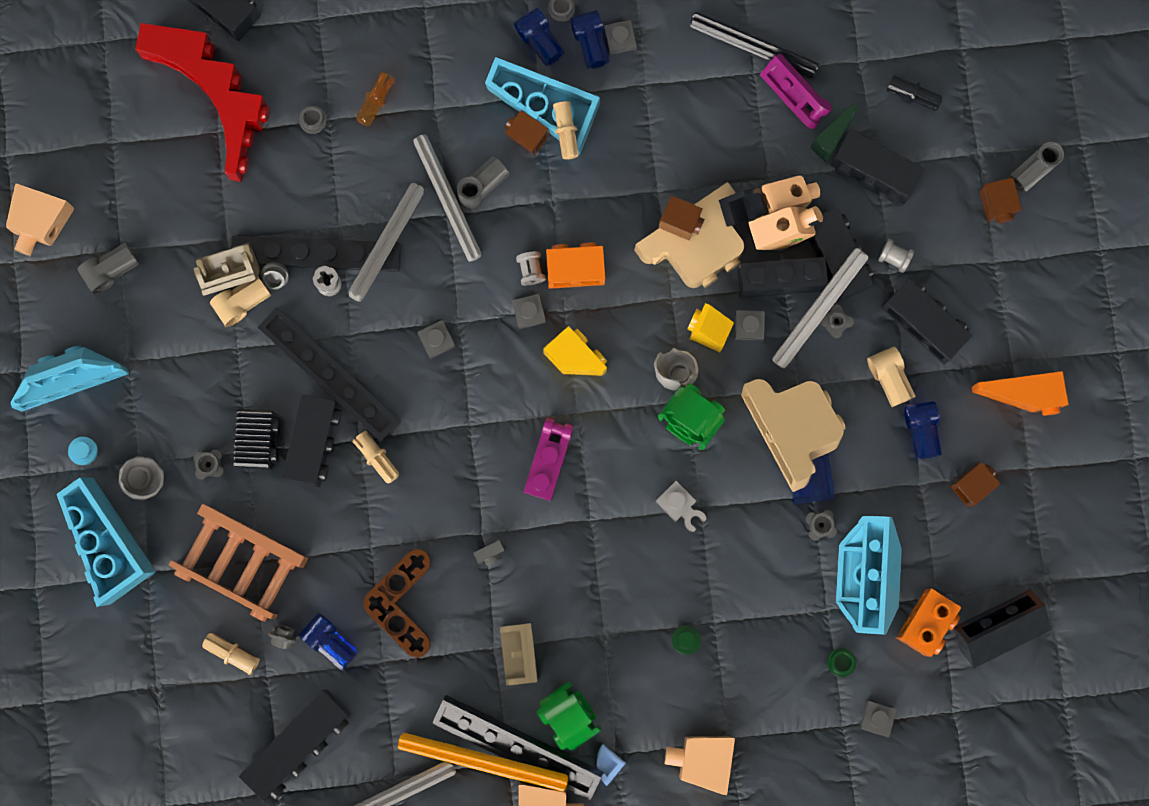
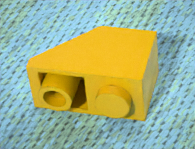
(710, 328)
(573, 356)

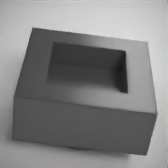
(620, 37)
(528, 311)
(749, 325)
(436, 339)
(490, 553)
(877, 718)

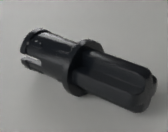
(914, 93)

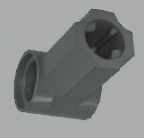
(1036, 167)
(483, 181)
(102, 271)

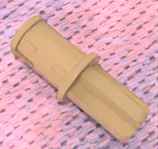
(566, 129)
(376, 457)
(230, 653)

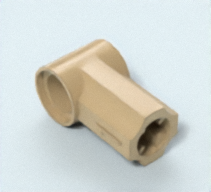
(233, 304)
(888, 369)

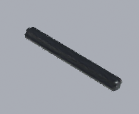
(751, 43)

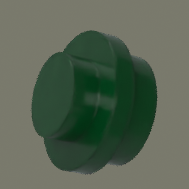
(686, 640)
(841, 662)

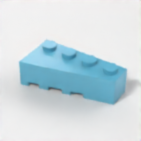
(538, 93)
(106, 546)

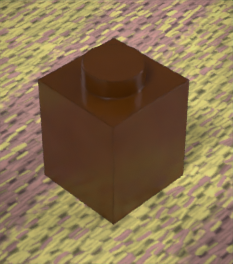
(526, 132)
(1000, 201)
(681, 218)
(975, 484)

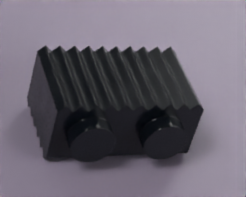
(256, 439)

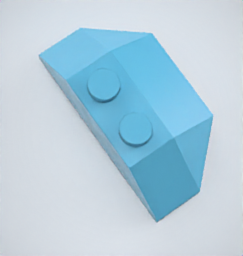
(64, 376)
(870, 575)

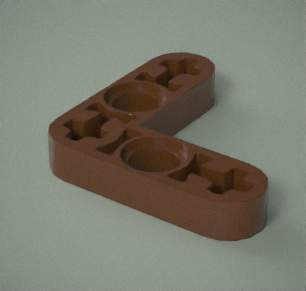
(391, 597)

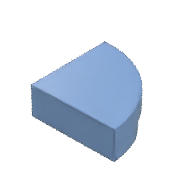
(608, 763)

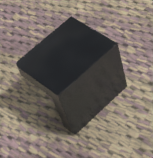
(743, 206)

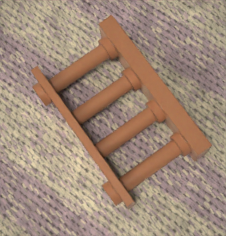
(238, 533)

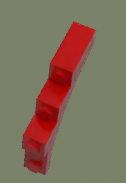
(191, 55)

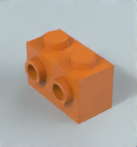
(575, 266)
(929, 623)

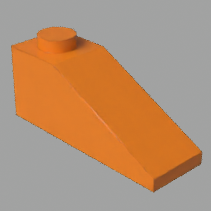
(1029, 393)

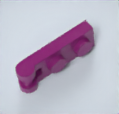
(795, 91)
(548, 460)

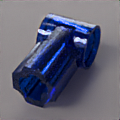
(535, 30)
(589, 33)
(923, 423)
(323, 637)

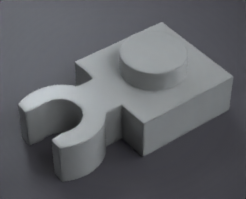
(678, 503)

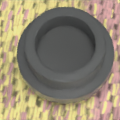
(561, 10)
(312, 119)
(274, 275)

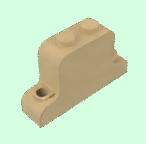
(706, 253)
(795, 426)

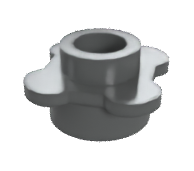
(844, 321)
(200, 463)
(828, 529)
(283, 636)

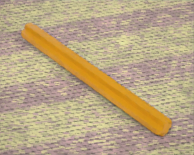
(483, 762)

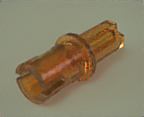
(375, 99)

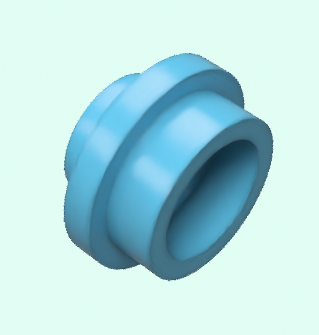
(82, 450)

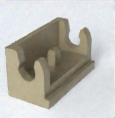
(227, 269)
(518, 654)

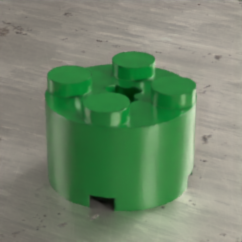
(692, 416)
(568, 716)

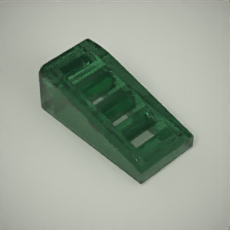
(828, 140)

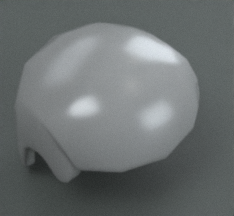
(676, 369)
(141, 478)

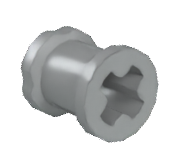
(896, 255)
(530, 268)
(318, 280)

